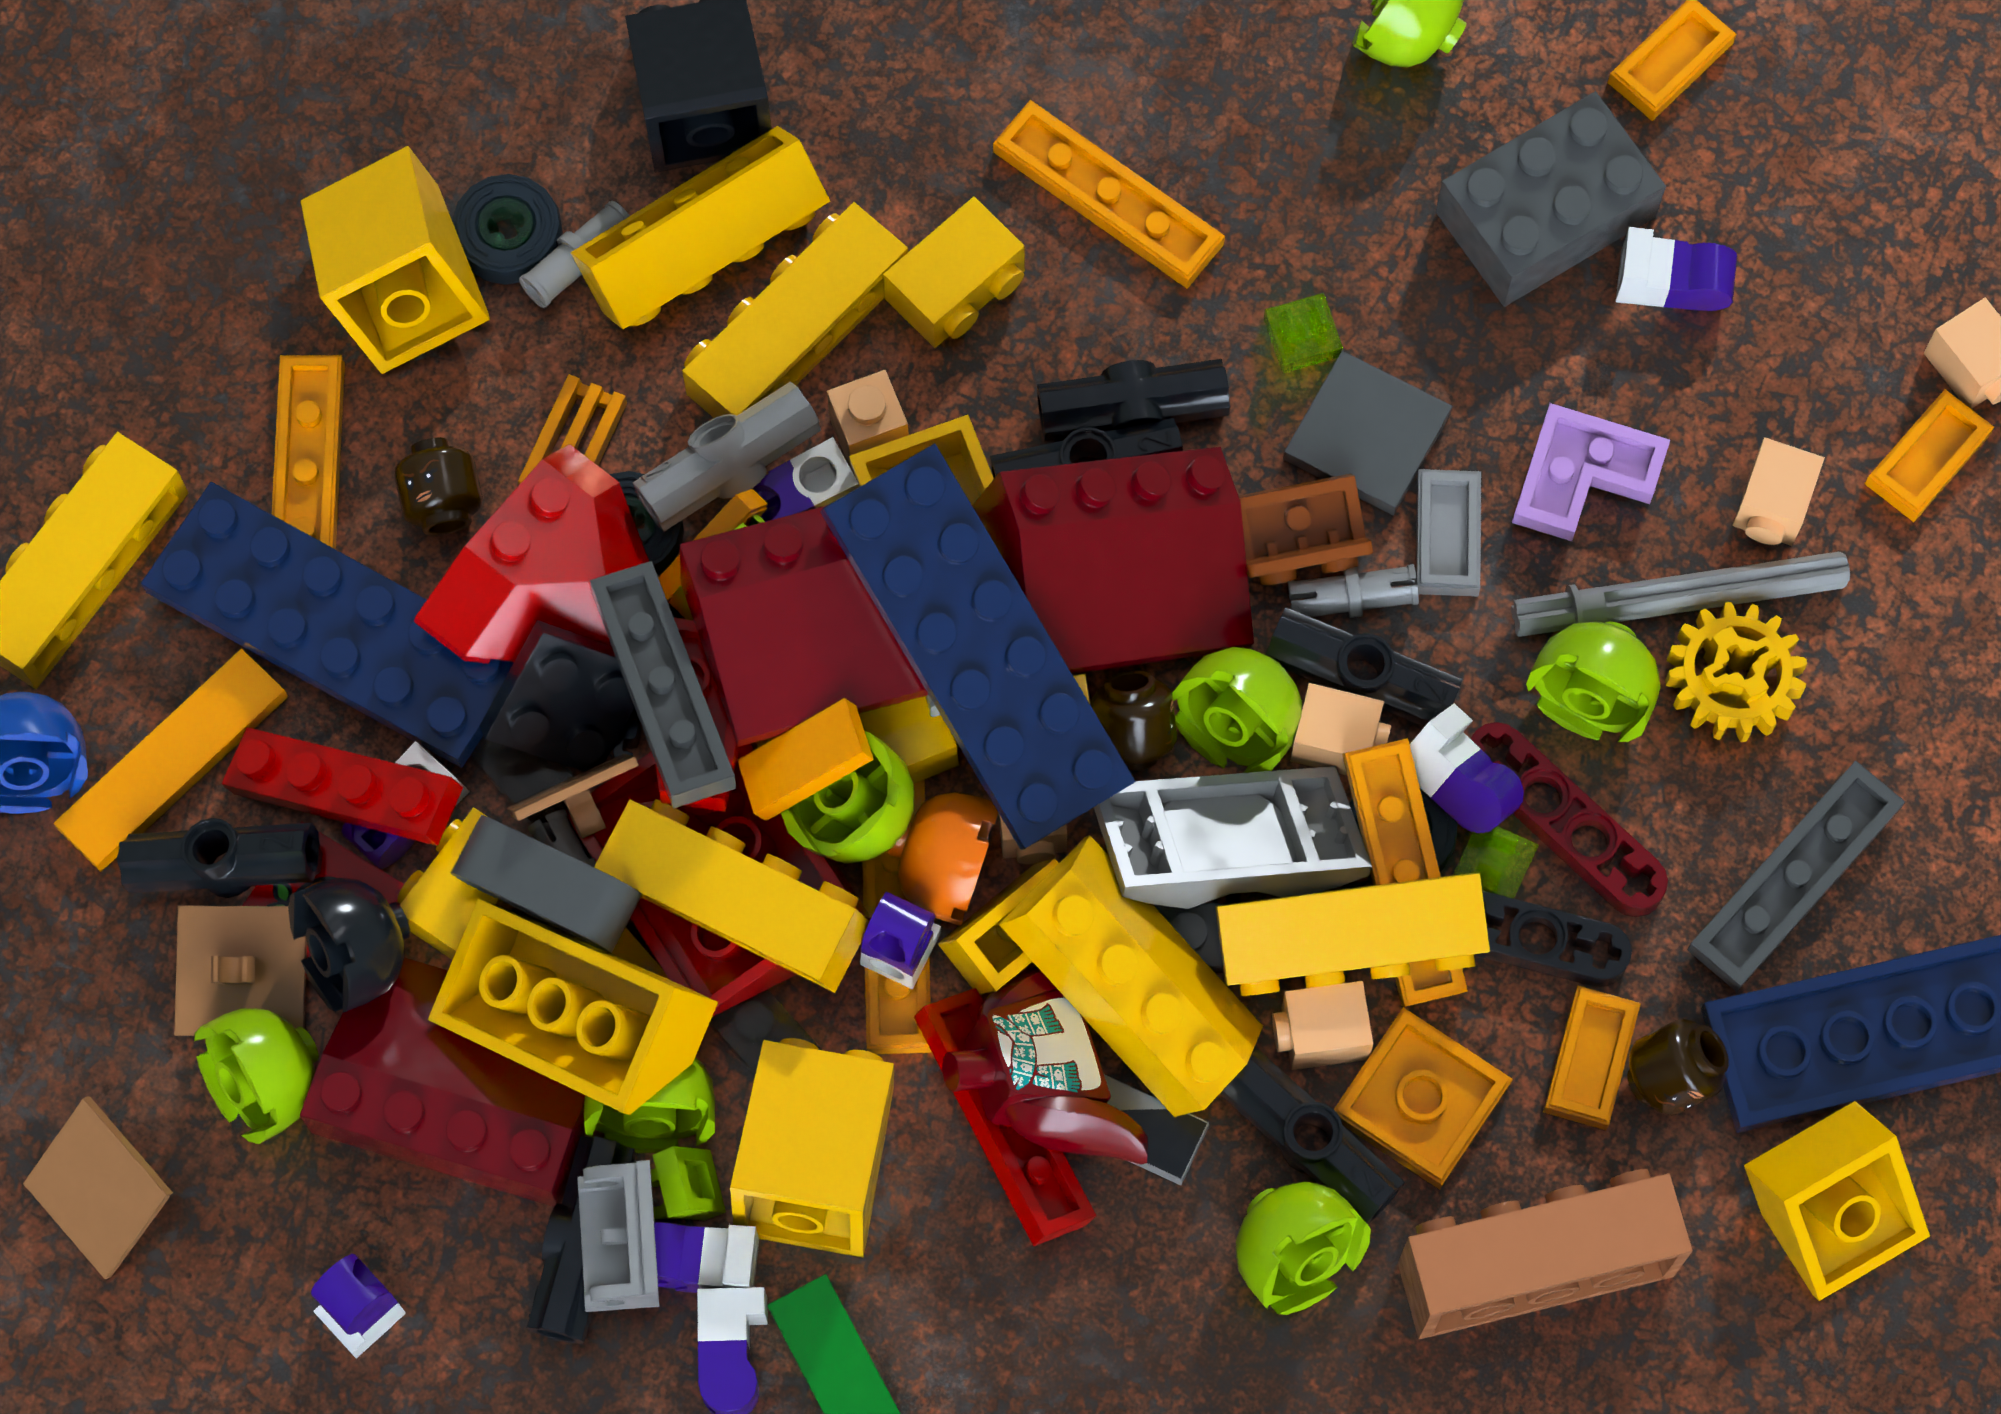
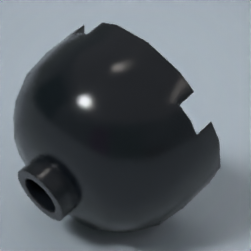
(351, 940)

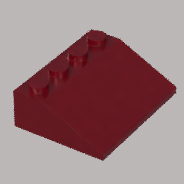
(1127, 555)
(789, 626)
(441, 1099)

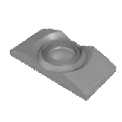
(1232, 835)

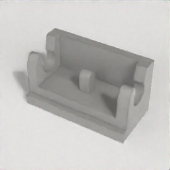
(618, 1237)

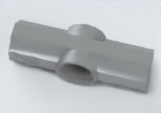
(727, 456)

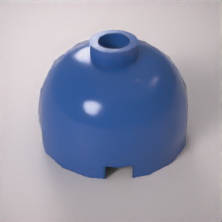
(38, 752)

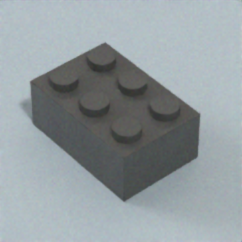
(1549, 198)

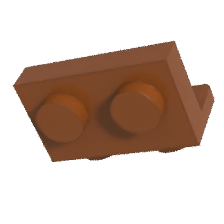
(1303, 528)

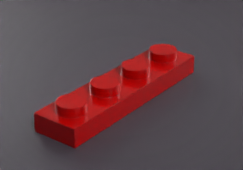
(342, 786)
(1033, 1177)

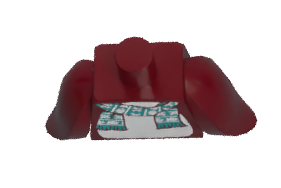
(1042, 1073)

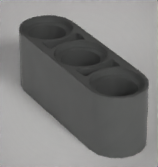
(546, 883)

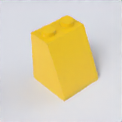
(392, 261)
(812, 1146)

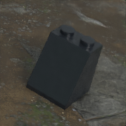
(698, 81)

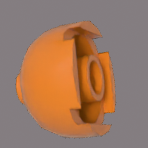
(944, 853)

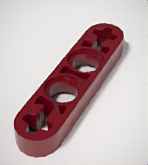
(1575, 811)

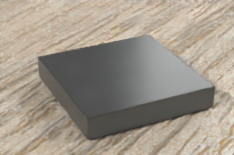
(1368, 428)

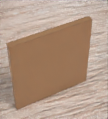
(576, 795)
(237, 961)
(97, 1187)

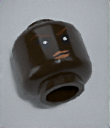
(438, 487)
(1137, 717)
(1677, 1066)

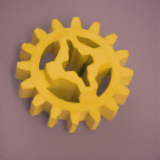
(1740, 644)

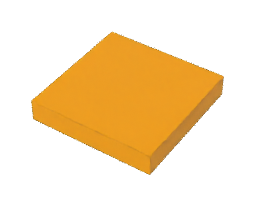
(1421, 1098)

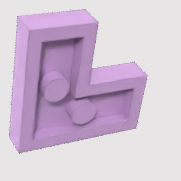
(1583, 453)

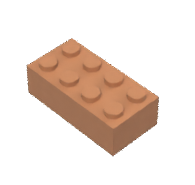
(1543, 1253)

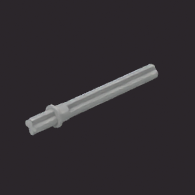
(1681, 593)

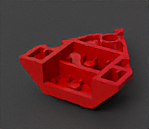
(536, 562)

